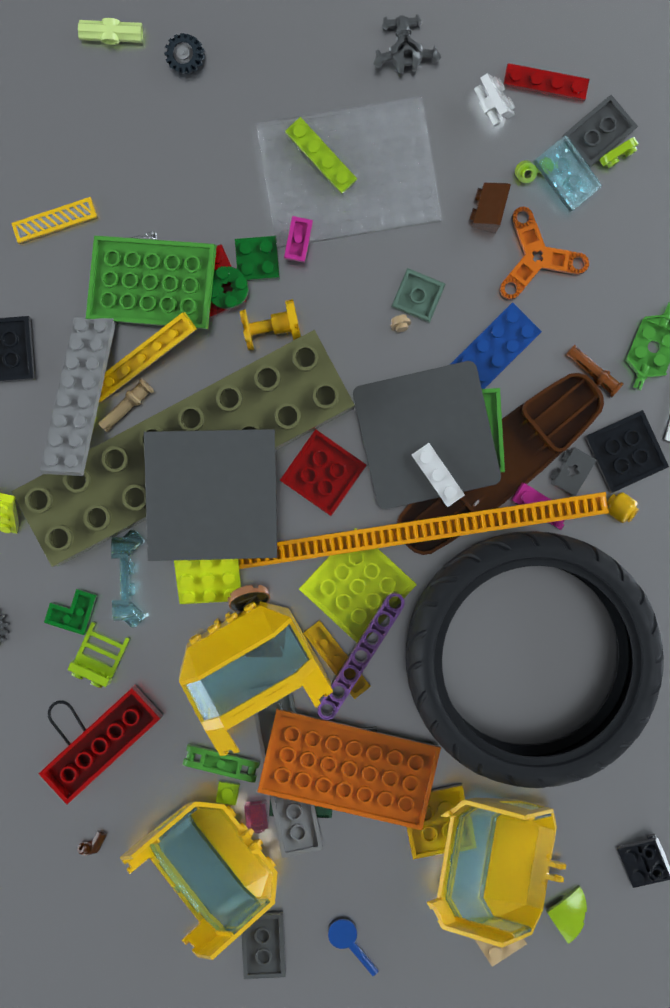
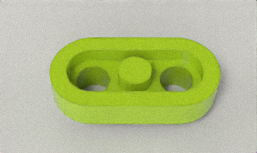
(626, 148)

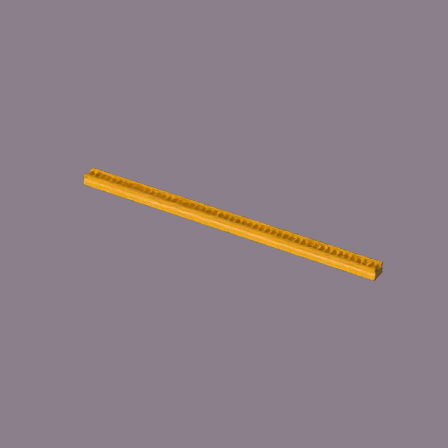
(435, 528)

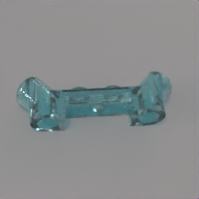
(123, 608)

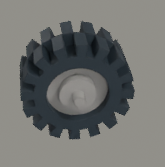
(184, 53)

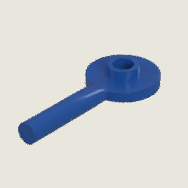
(343, 935)

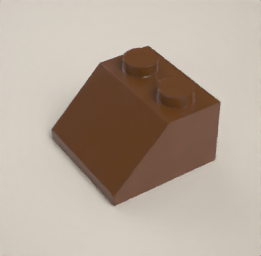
(490, 206)

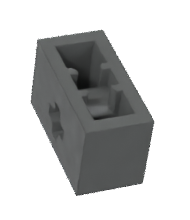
(583, 464)

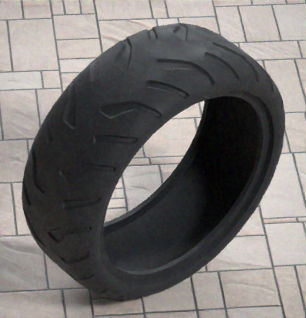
(617, 720)

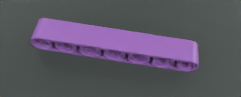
(370, 648)

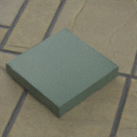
(418, 295)

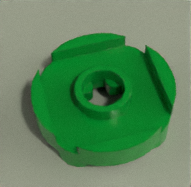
(239, 284)

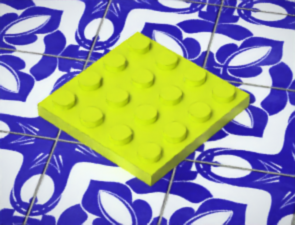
(354, 587)

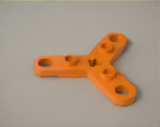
(552, 258)

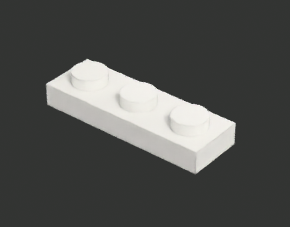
(438, 475)

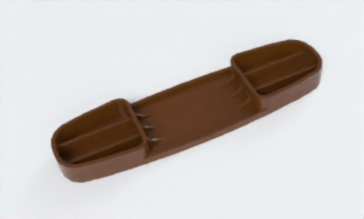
(531, 441)

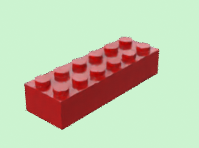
(101, 744)

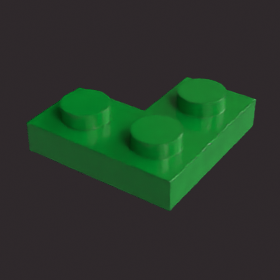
(73, 618)

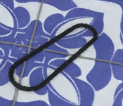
(55, 726)

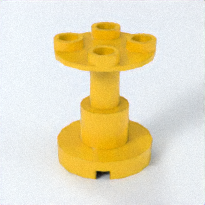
(279, 323)

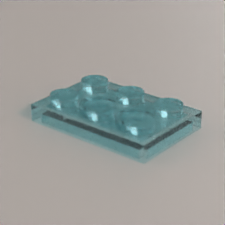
(567, 173)

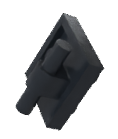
(645, 862)

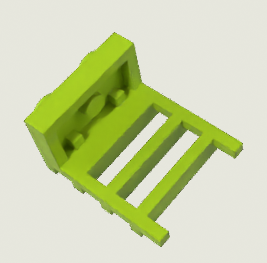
(93, 669)

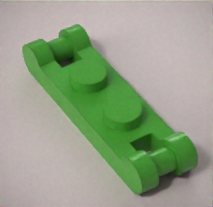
(226, 765)

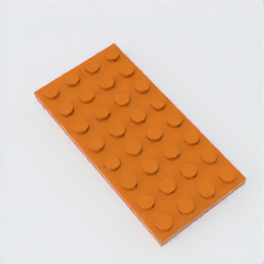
(349, 769)

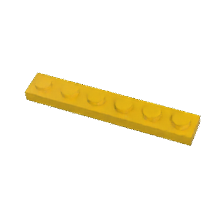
(146, 354)

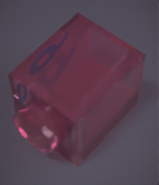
(256, 815)

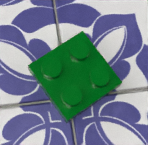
(257, 258)

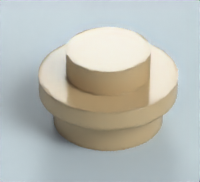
(400, 323)

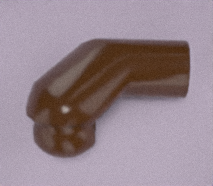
(93, 846)

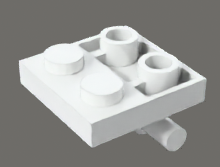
(495, 100)

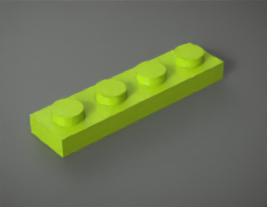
(321, 155)

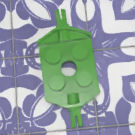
(643, 361)

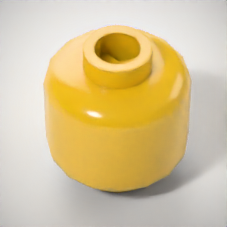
(622, 507)

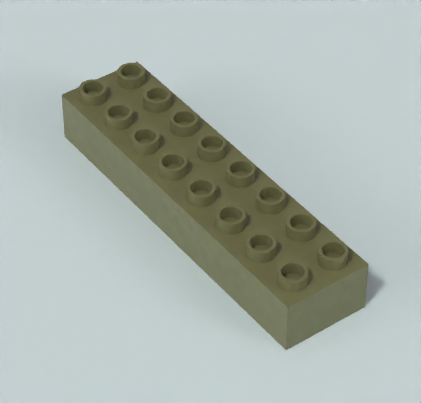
(283, 391)

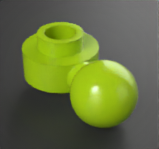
(524, 166)

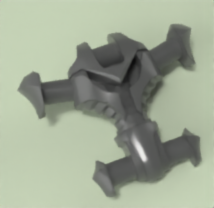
(406, 50)

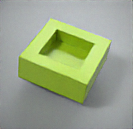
(227, 792)

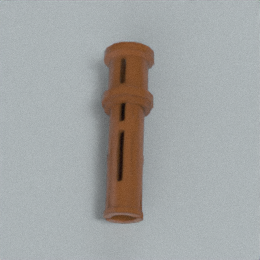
(602, 377)

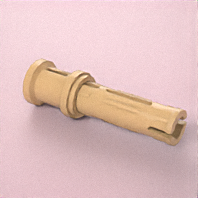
(132, 399)

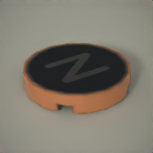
(246, 595)

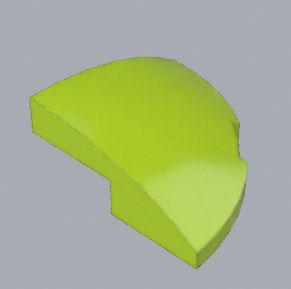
(569, 914)

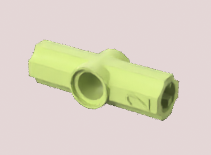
(110, 31)

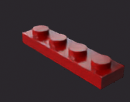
(546, 82)

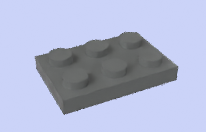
(601, 130)
(264, 948)

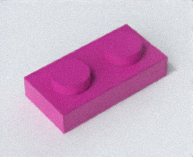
(298, 239)

